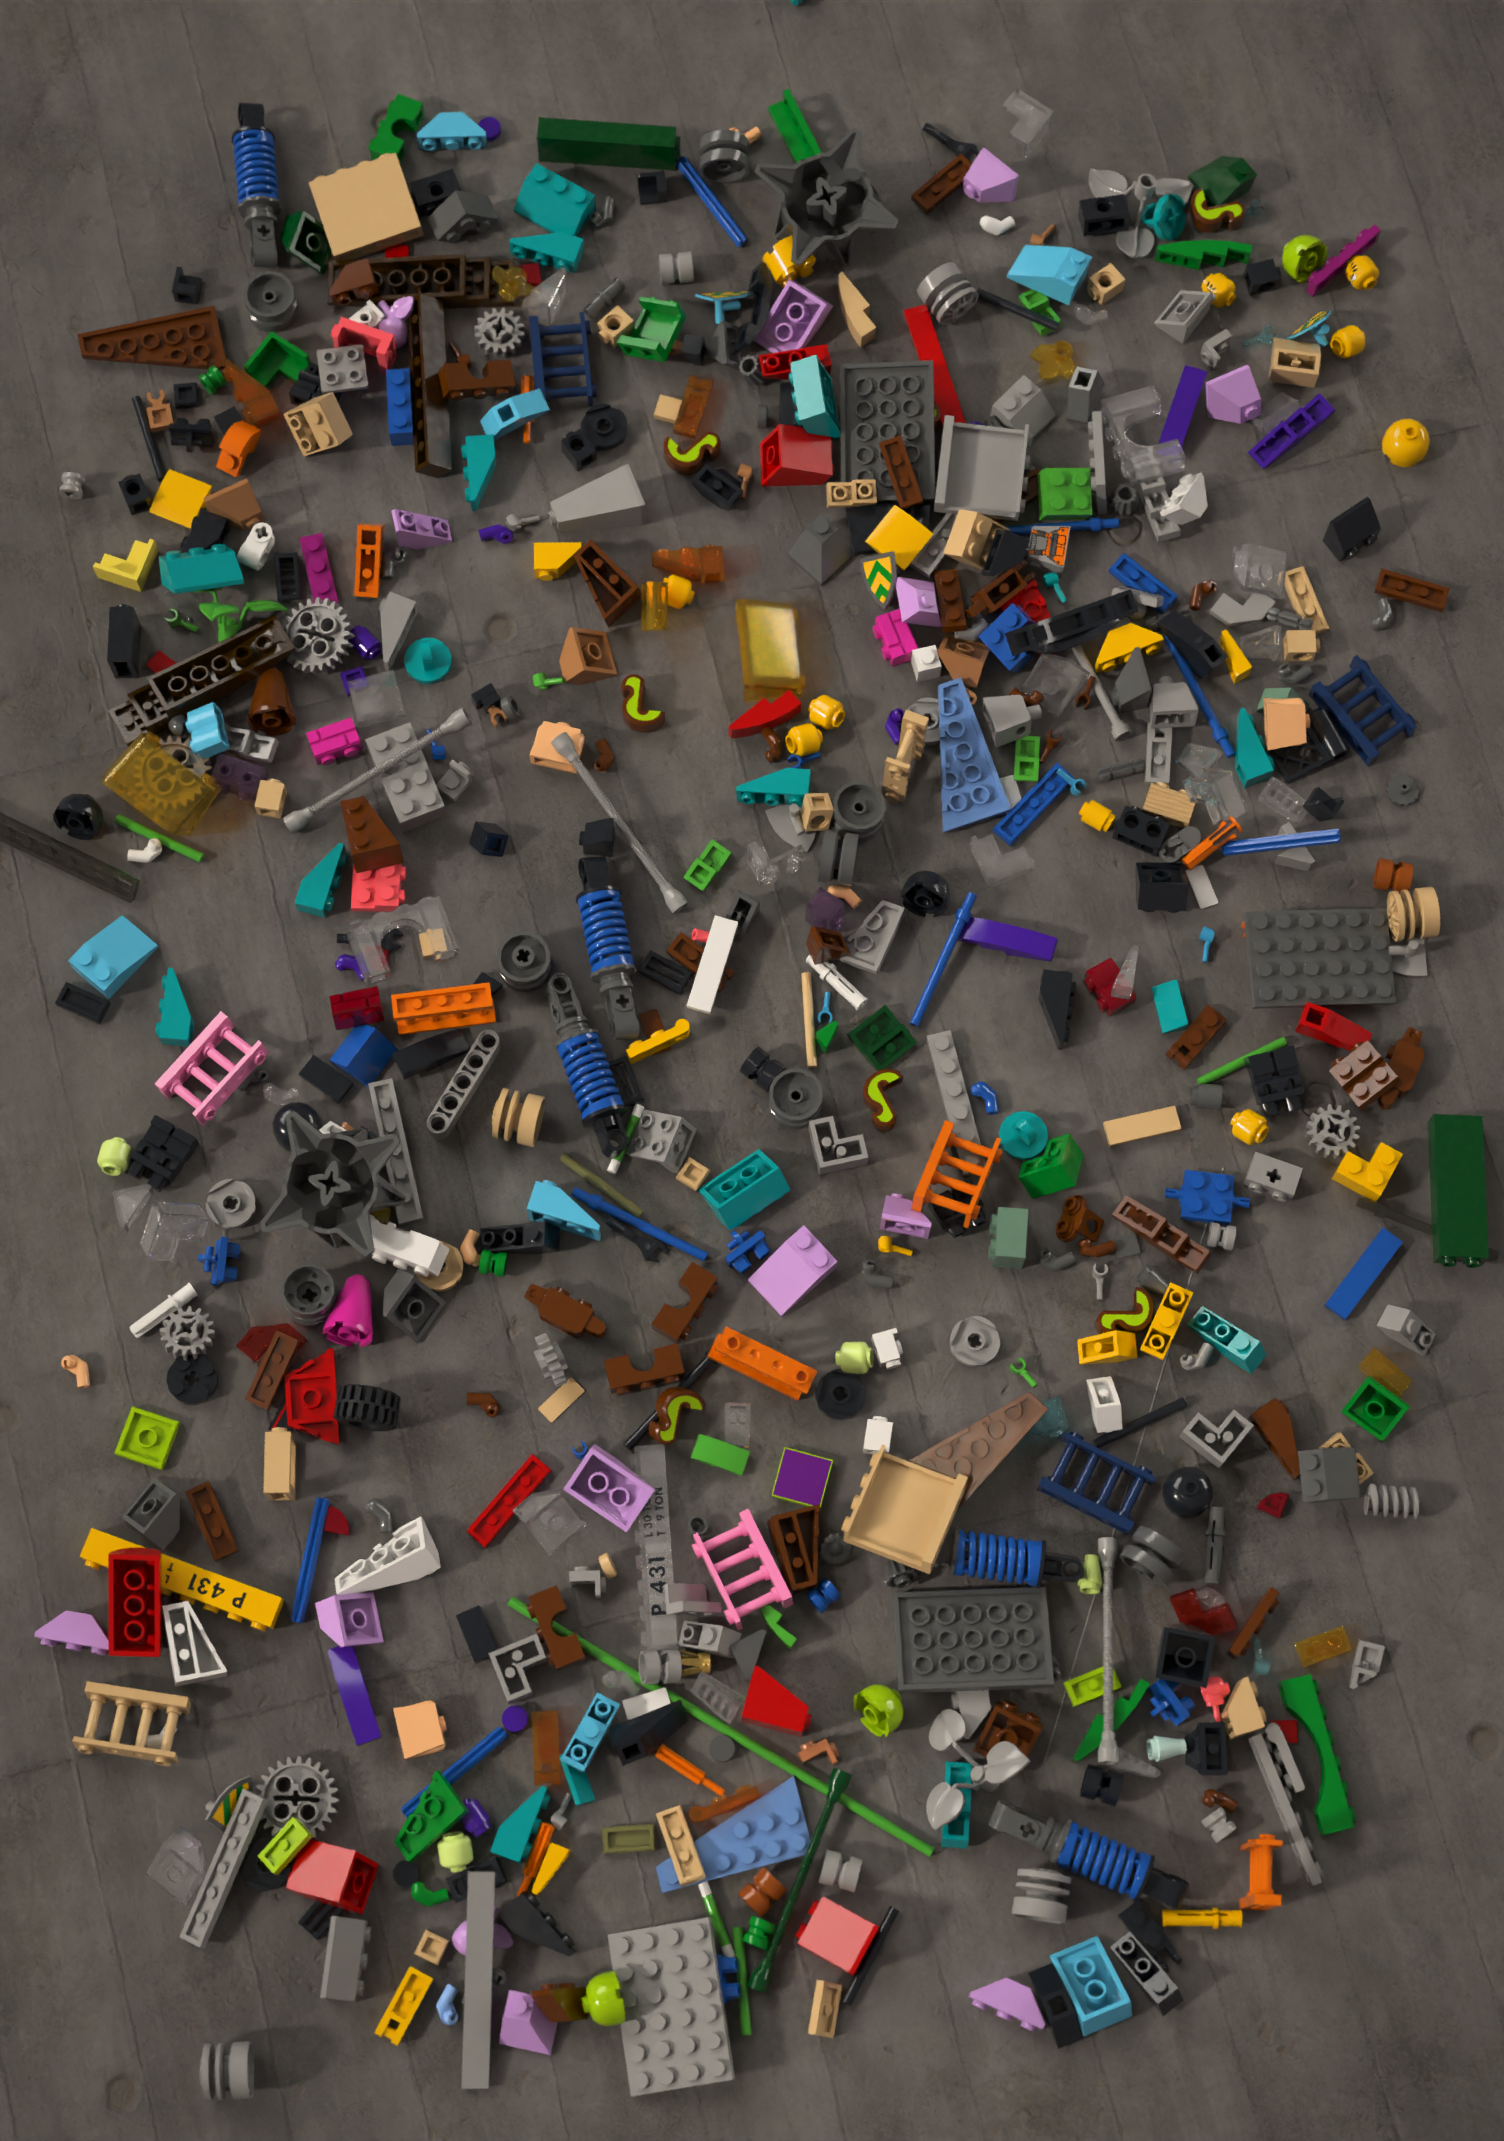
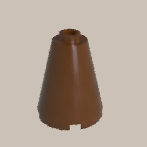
(271, 705)

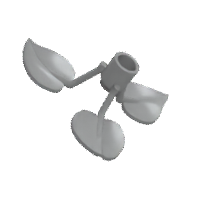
(1136, 242)
(1003, 1763)

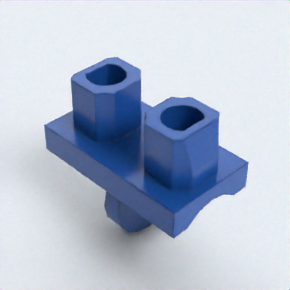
(223, 1250)
(737, 1257)
(1167, 1702)
(728, 1965)

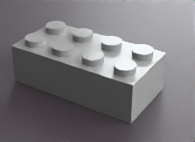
(409, 782)

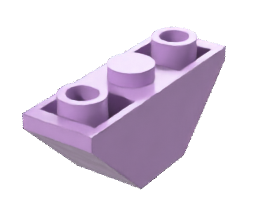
(420, 530)
(75, 1631)
(1011, 2001)

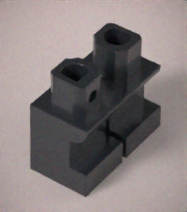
(308, 386)
(952, 1219)

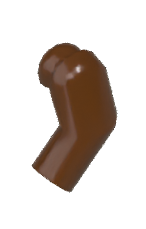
(1200, 592)
(1030, 700)
(775, 745)
(606, 758)
(1097, 1251)
(486, 1401)
(1214, 1797)

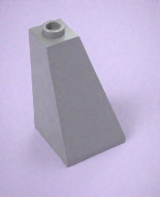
(601, 504)

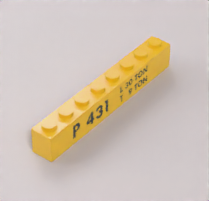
(195, 1584)

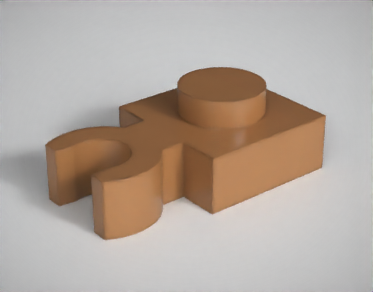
(160, 413)

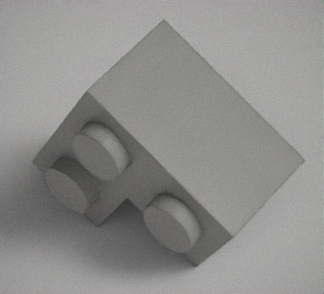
(835, 1153)
(1215, 1442)
(512, 1662)

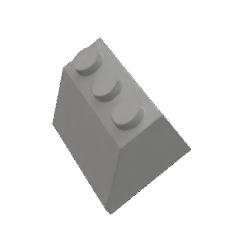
(345, 1959)

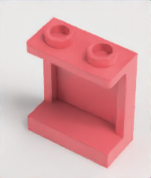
(374, 341)

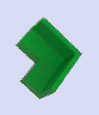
(274, 358)
(1054, 1170)

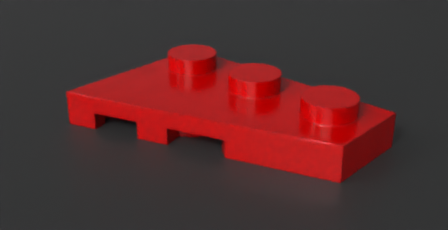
(1031, 602)

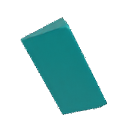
(1170, 1007)
(578, 1784)

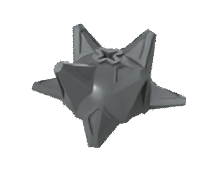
(826, 201)
(311, 1180)

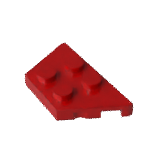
(313, 1397)

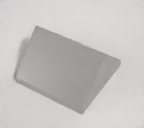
(1184, 314)

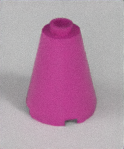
(351, 1314)

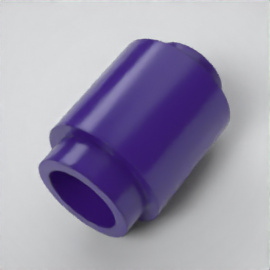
(365, 643)
(477, 1819)

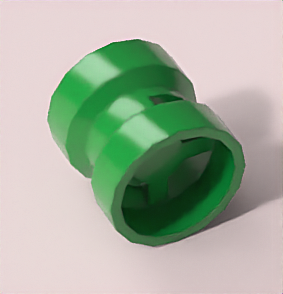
(487, 1263)
(758, 1933)

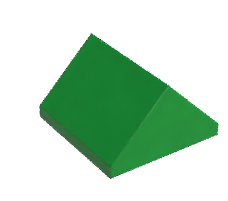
(1375, 1408)

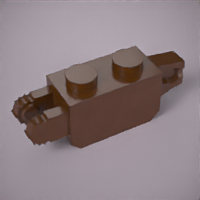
(998, 591)
(1405, 1061)
(564, 1312)

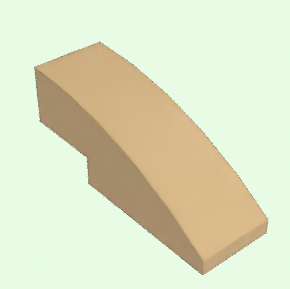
(855, 311)

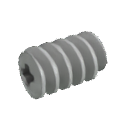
(1391, 1500)

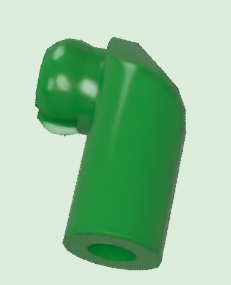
(428, 1897)

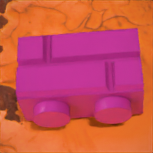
(895, 637)
(334, 741)

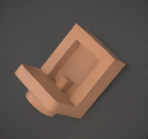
(811, 1750)

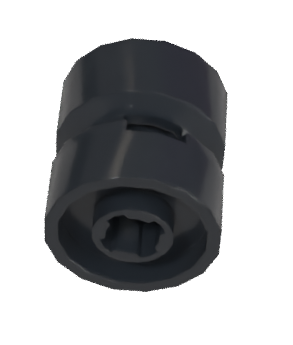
(761, 1068)
(1092, 1782)

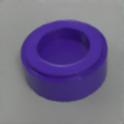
(491, 127)
(514, 1718)

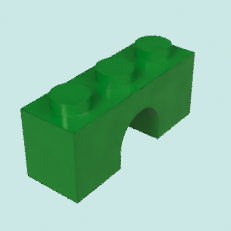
(402, 114)

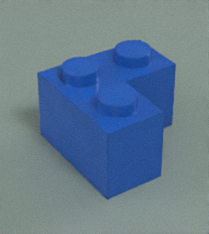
(995, 639)

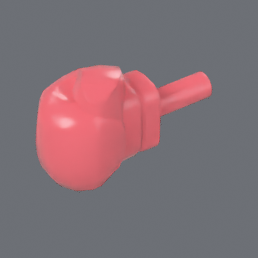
(1214, 1694)

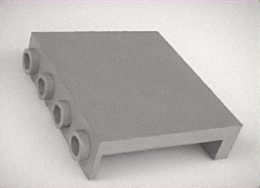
(982, 470)

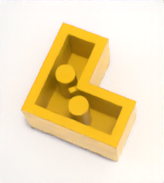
(1368, 1177)

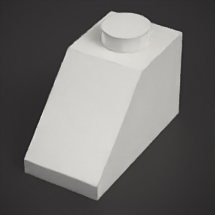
(1104, 1404)

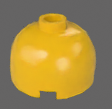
(1406, 442)

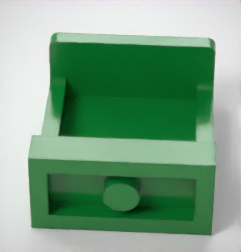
(654, 330)

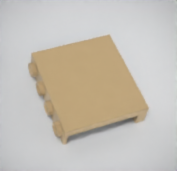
(366, 208)
(903, 1511)

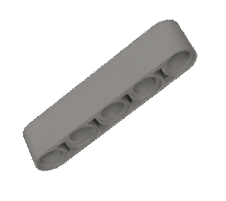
(463, 1096)

